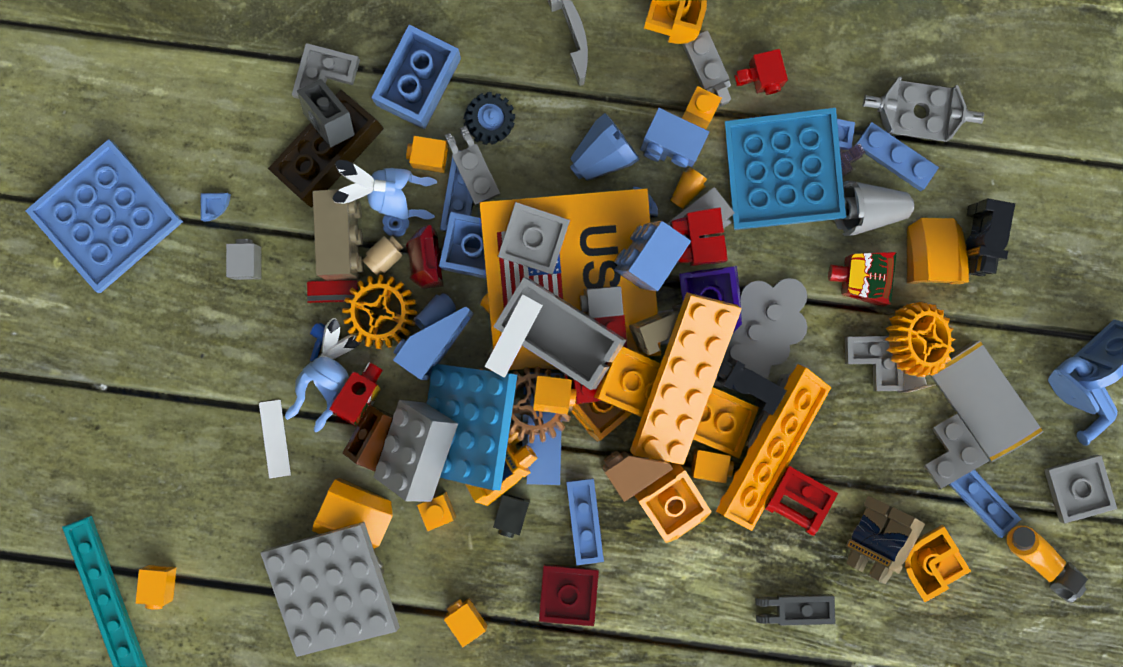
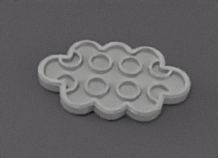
(768, 325)

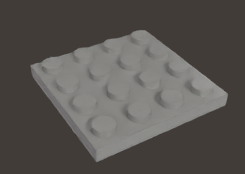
(330, 589)

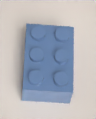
(416, 77)
(651, 255)

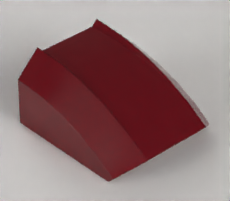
(425, 258)

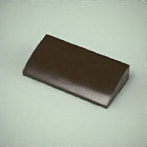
(310, 161)

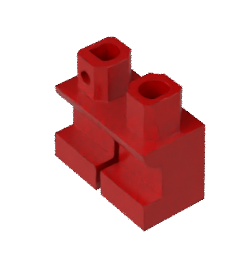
(702, 224)

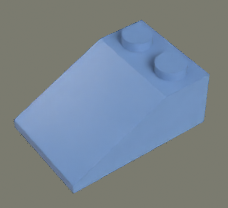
(431, 344)

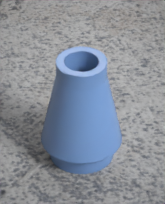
(435, 310)

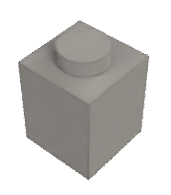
(243, 260)
(602, 302)

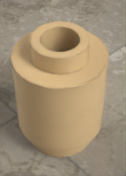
(383, 255)

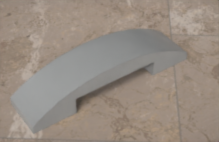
(580, 57)

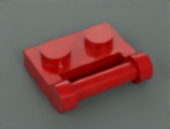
(807, 493)

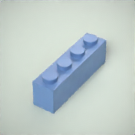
(547, 466)

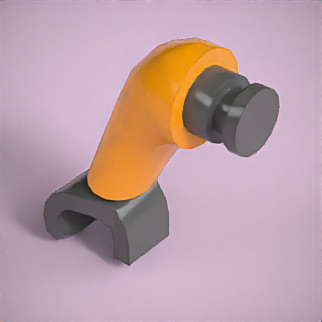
(1040, 555)

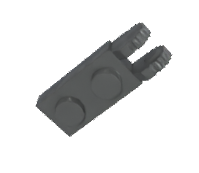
(798, 609)

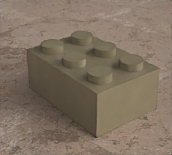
(337, 237)

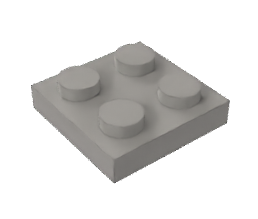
(533, 238)
(1080, 489)

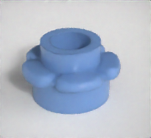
(398, 230)

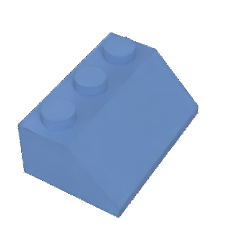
(463, 246)

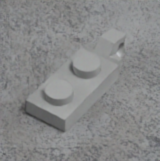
(708, 66)

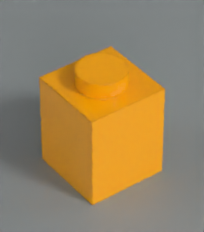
(701, 107)
(428, 154)
(554, 395)
(711, 466)
(437, 512)
(155, 586)
(465, 621)

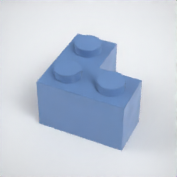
(673, 138)

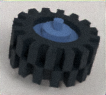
(489, 118)

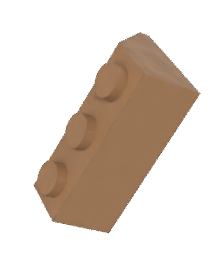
(633, 473)

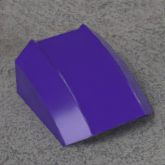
(714, 283)

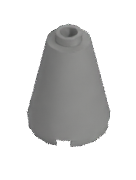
(872, 207)

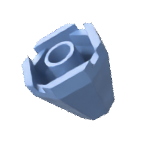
(602, 151)

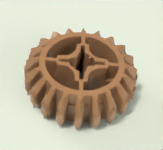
(529, 380)

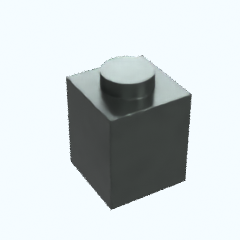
(511, 515)

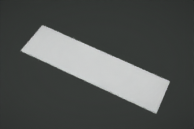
(513, 335)
(274, 439)

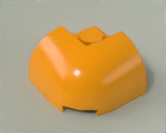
(676, 18)
(934, 563)

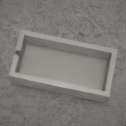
(565, 335)

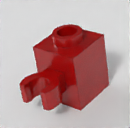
(765, 71)

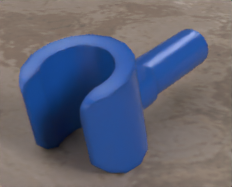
(317, 331)

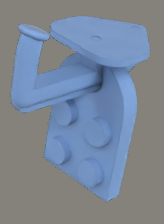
(1084, 376)

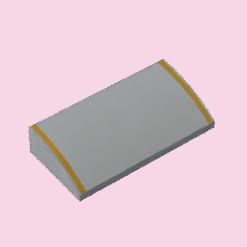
(986, 401)

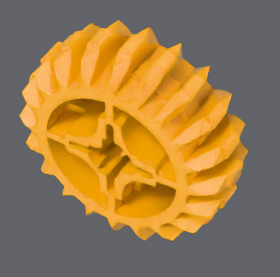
(384, 299)
(920, 339)

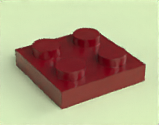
(568, 595)

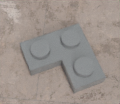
(325, 64)
(873, 351)
(962, 453)

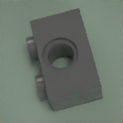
(325, 112)

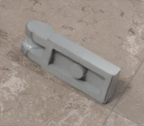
(473, 169)

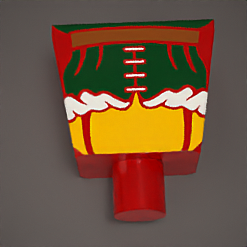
(866, 277)
(352, 406)

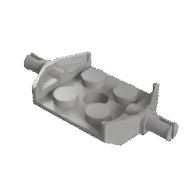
(943, 108)

